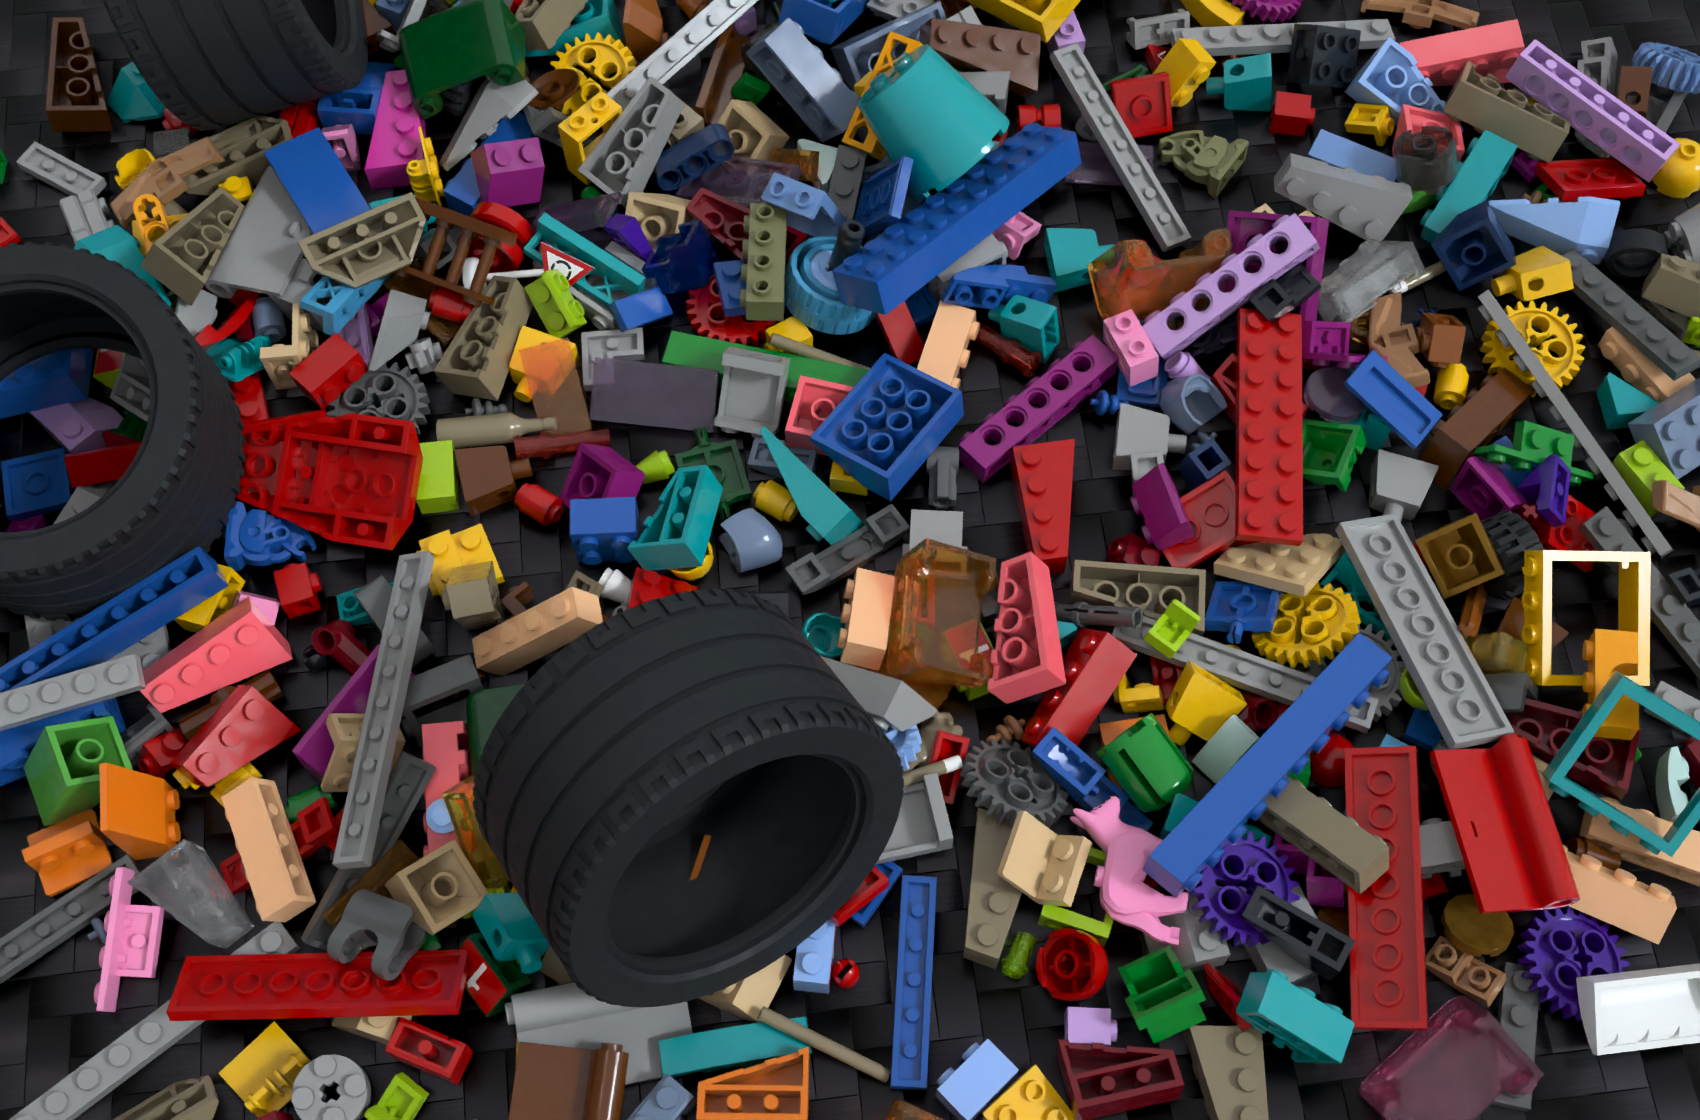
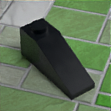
(1298, 933)

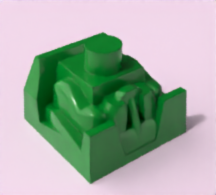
(1330, 451)

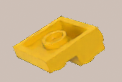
(457, 550)

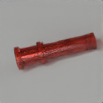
(1009, 350)
(547, 445)

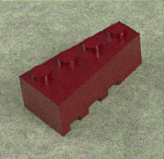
(1602, 765)

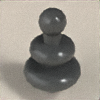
(477, 409)

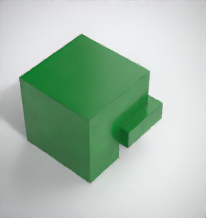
(1162, 994)

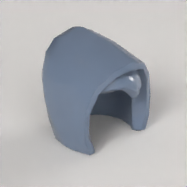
(1191, 402)
(750, 540)

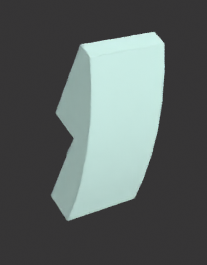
(1225, 748)
(1670, 775)

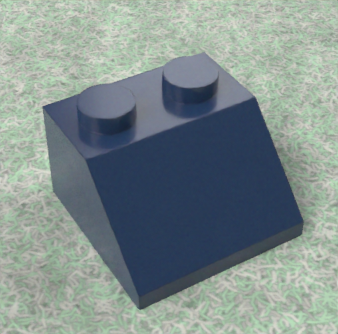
(1474, 246)

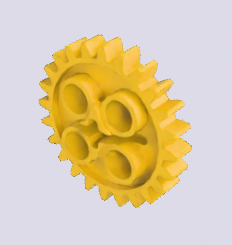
(610, 58)
(1550, 324)
(1309, 627)

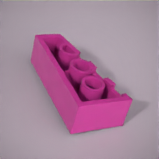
(394, 135)

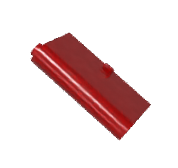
(1505, 827)

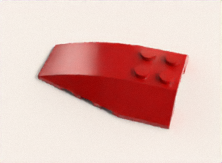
(336, 476)

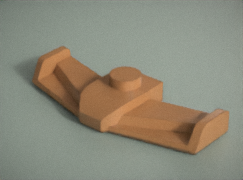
(1421, 13)
(165, 177)
(1396, 341)
(1677, 502)

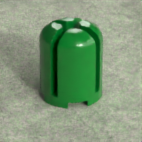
(1147, 765)

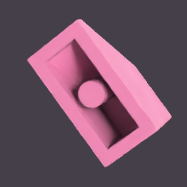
(345, 145)

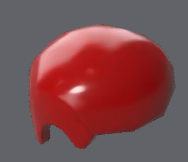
(1329, 764)

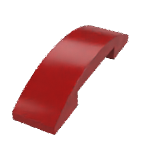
(244, 302)
(310, 832)

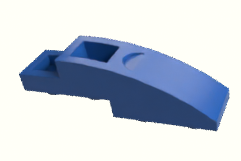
(996, 284)

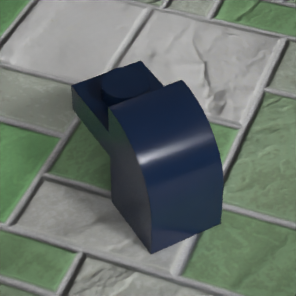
(1203, 464)

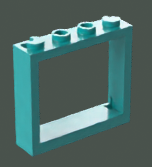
(1584, 732)

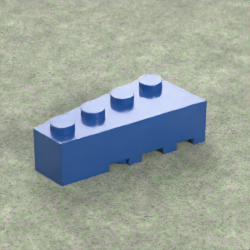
(19, 741)

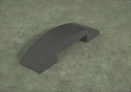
(853, 551)

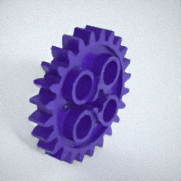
(1244, 859)
(1570, 958)

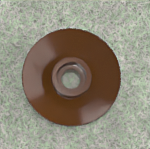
(554, 88)

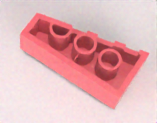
(1488, 46)
(216, 656)
(448, 750)

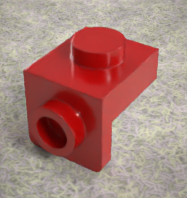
(159, 752)

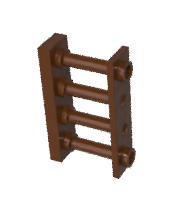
(469, 229)

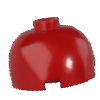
(1072, 965)

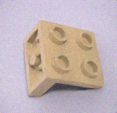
(281, 358)
(345, 734)
(1042, 862)

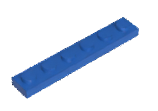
(914, 983)

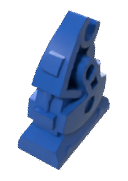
(262, 539)

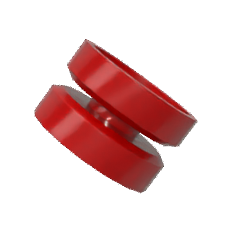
(507, 257)

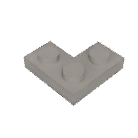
(611, 345)

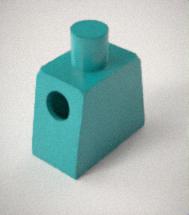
(1244, 83)
(1069, 253)
(1029, 322)
(511, 930)

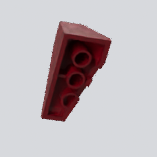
(726, 222)

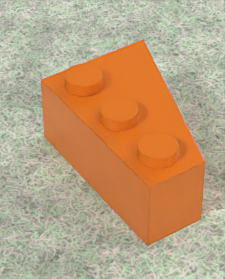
(760, 1092)

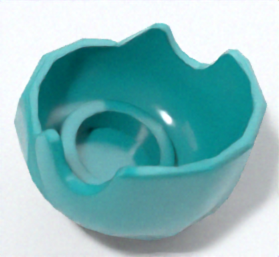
(822, 633)

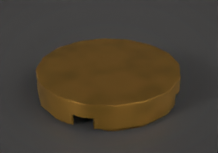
(1474, 931)

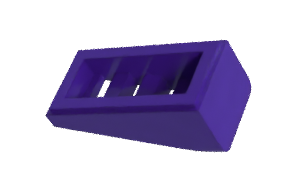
(629, 235)

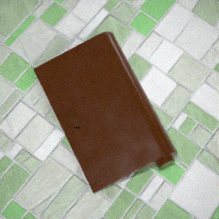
(568, 1083)

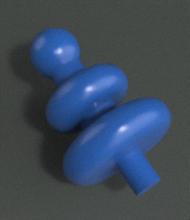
(1105, 403)

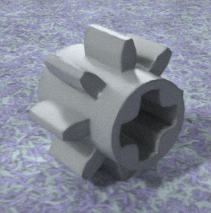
(424, 355)

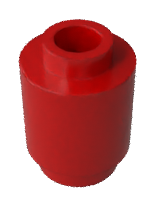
(449, 305)
(539, 504)

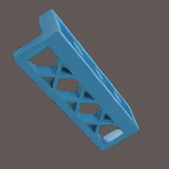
(344, 302)

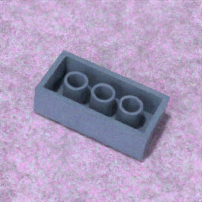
(805, 79)
(1673, 429)

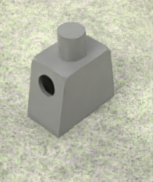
(1142, 432)
(1399, 484)

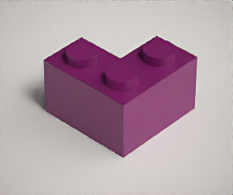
(1321, 885)

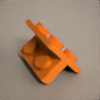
(68, 852)

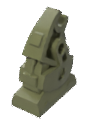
(1204, 158)

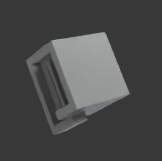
(298, 287)
(935, 525)

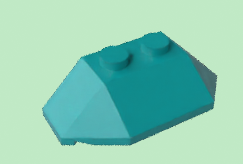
(133, 98)

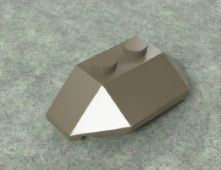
(243, 153)
(368, 243)
(180, 1101)

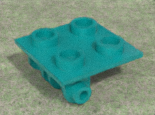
(239, 359)

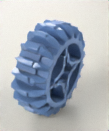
(1671, 66)

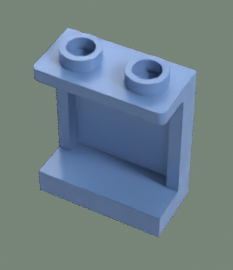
(806, 206)

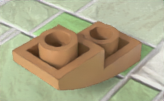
(1464, 972)

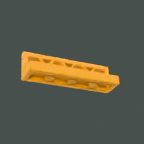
(871, 144)

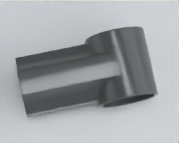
(942, 470)

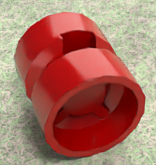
(1047, 115)

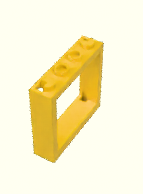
(1537, 605)

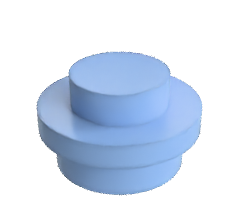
(439, 818)

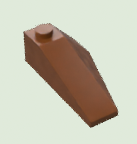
(643, 28)

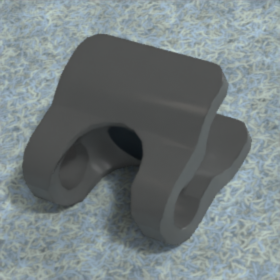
(378, 922)

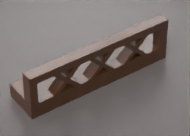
(721, 75)

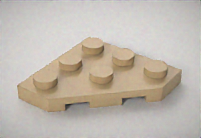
(1282, 566)

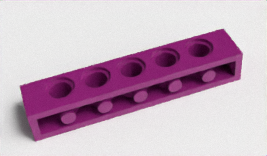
(987, 459)

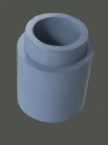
(268, 319)

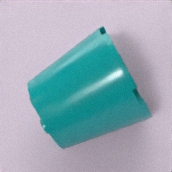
(931, 116)

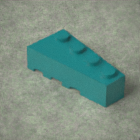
(1475, 179)

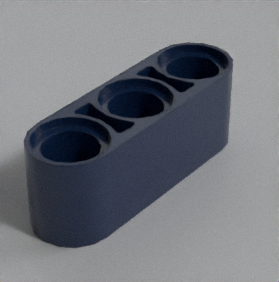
(706, 152)

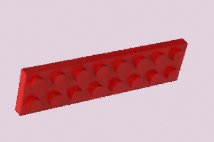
(1269, 429)
(1389, 914)
(316, 987)

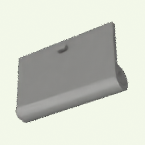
(262, 245)
(573, 1019)

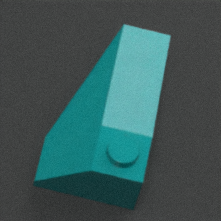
(595, 17)
(122, 247)
(817, 504)

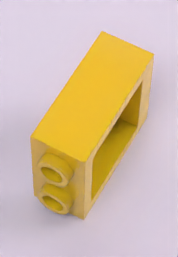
(581, 126)

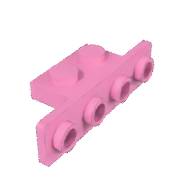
(130, 941)

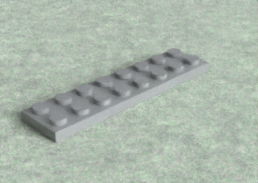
(1424, 632)

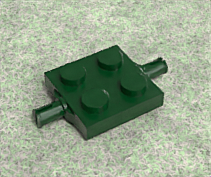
(726, 466)

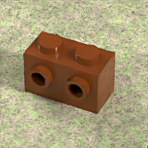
(1440, 339)

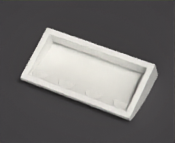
(1641, 1009)

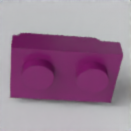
(1329, 344)

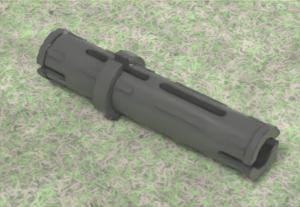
(1083, 614)

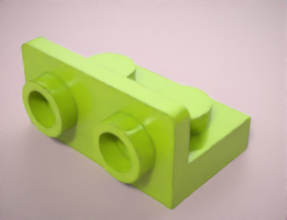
(556, 304)

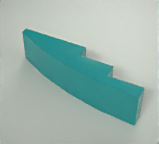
(727, 1048)

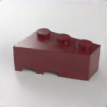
(1116, 1079)

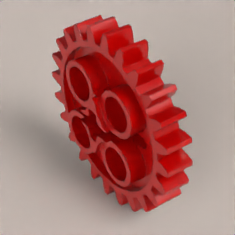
(732, 328)

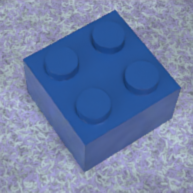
(604, 529)

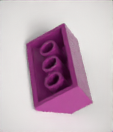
(317, 745)

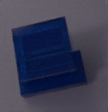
(682, 259)

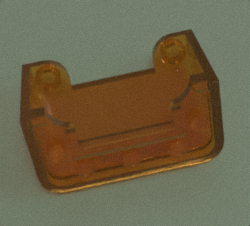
(1130, 278)
(939, 615)

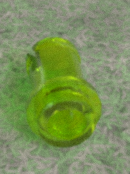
(1015, 963)

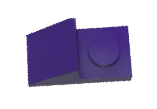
(1549, 489)

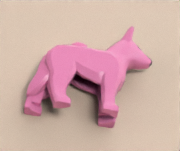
(1122, 876)

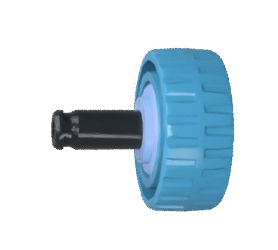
(811, 287)

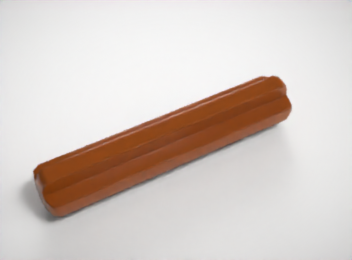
(1472, 611)

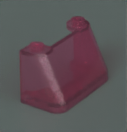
(1450, 1068)

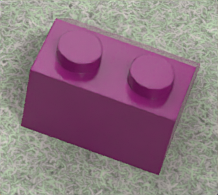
(509, 171)
(600, 474)
(1485, 489)
(1161, 508)

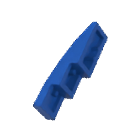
(1084, 777)

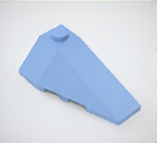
(1394, 80)
(1561, 226)

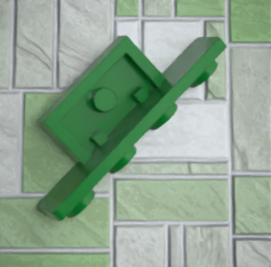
(1531, 447)

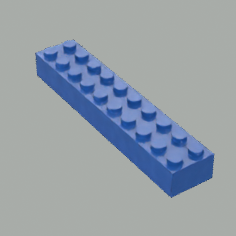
(956, 218)

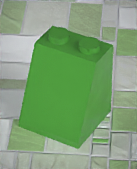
(66, 766)

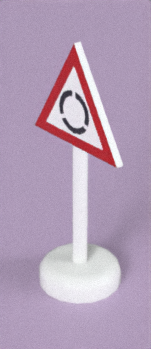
(552, 259)

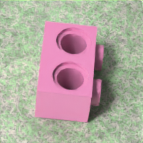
(1131, 344)

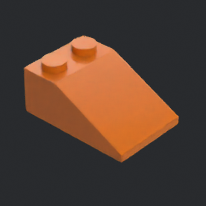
(138, 811)

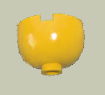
(1681, 172)

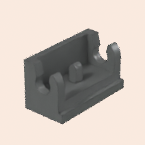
(145, 729)

